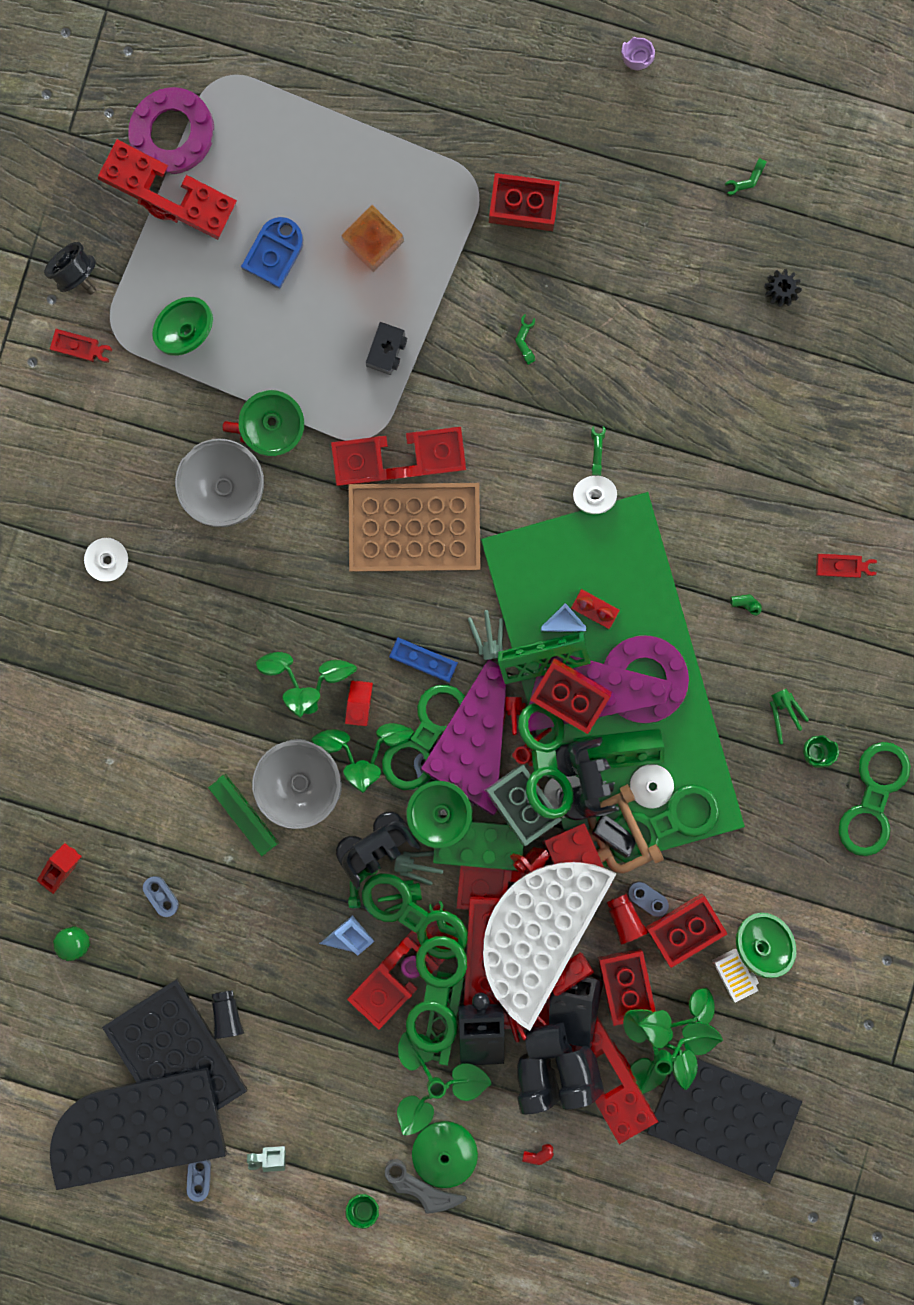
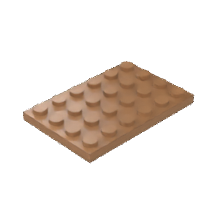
(414, 527)

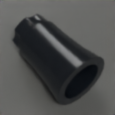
(226, 1015)

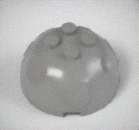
(219, 483)
(296, 784)

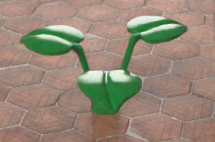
(305, 699)
(362, 773)
(658, 1032)
(649, 1074)
(467, 1083)

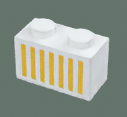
(735, 975)

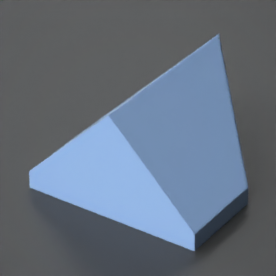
(563, 621)
(349, 937)

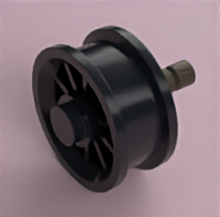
(70, 268)

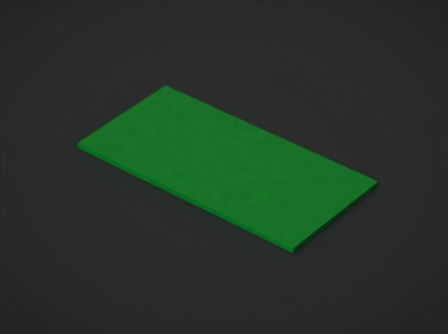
(625, 565)

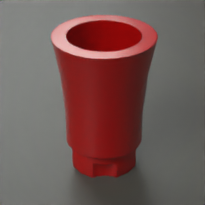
(626, 919)

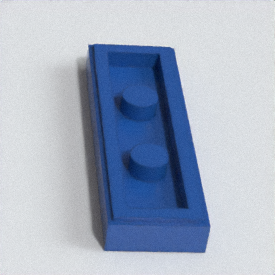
(423, 659)

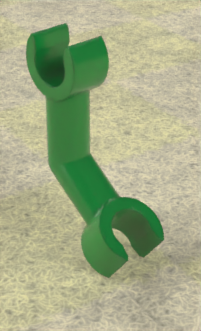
(746, 184)
(526, 352)
(597, 455)
(354, 899)
(443, 927)

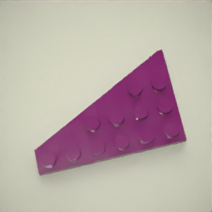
(628, 689)
(472, 741)

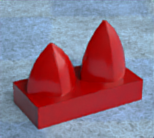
(595, 609)

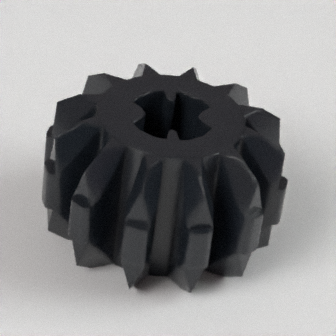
(776, 291)

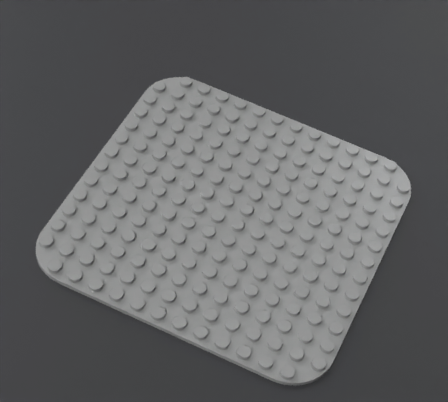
(318, 328)

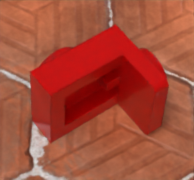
(533, 860)

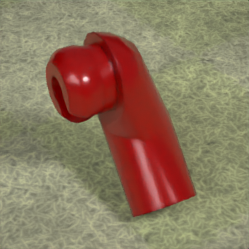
(232, 427)
(539, 1158)

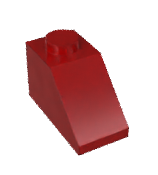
(359, 703)
(58, 868)

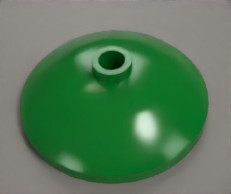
(182, 326)
(268, 438)
(425, 816)
(775, 944)
(444, 1139)

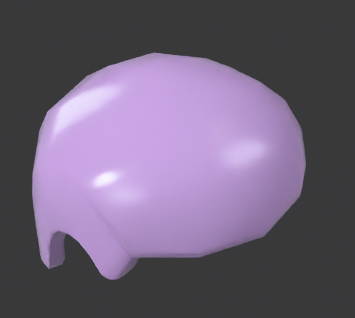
(638, 53)

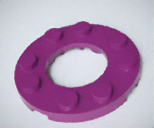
(174, 99)
(671, 662)

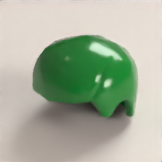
(820, 751)
(71, 943)
(362, 1211)

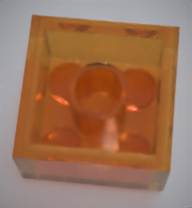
(372, 238)

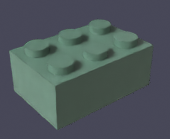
(512, 803)

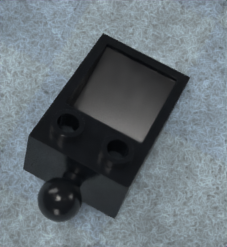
(577, 1011)
(481, 1032)

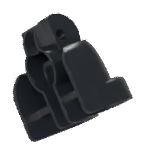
(573, 761)
(358, 853)
(538, 1080)

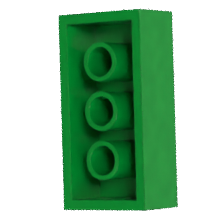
(483, 846)

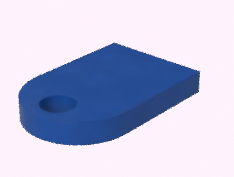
(274, 253)

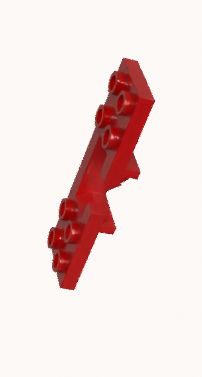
(134, 174)
(362, 460)
(483, 883)
(381, 992)
(625, 1105)

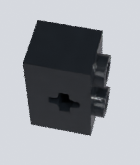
(385, 336)

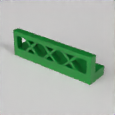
(542, 650)
(243, 814)
(453, 1006)

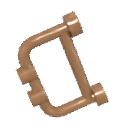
(605, 853)

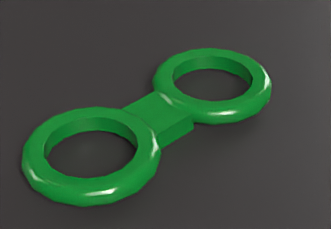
(422, 740)
(545, 763)
(874, 799)
(667, 821)
(412, 915)
(436, 994)

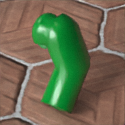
(748, 602)

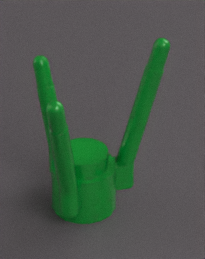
(785, 700)
(416, 895)

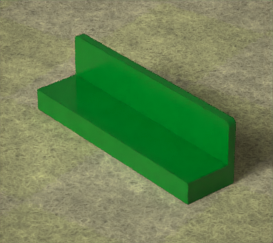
(629, 748)

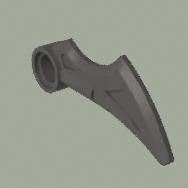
(430, 1197)

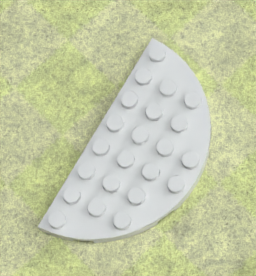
(538, 931)

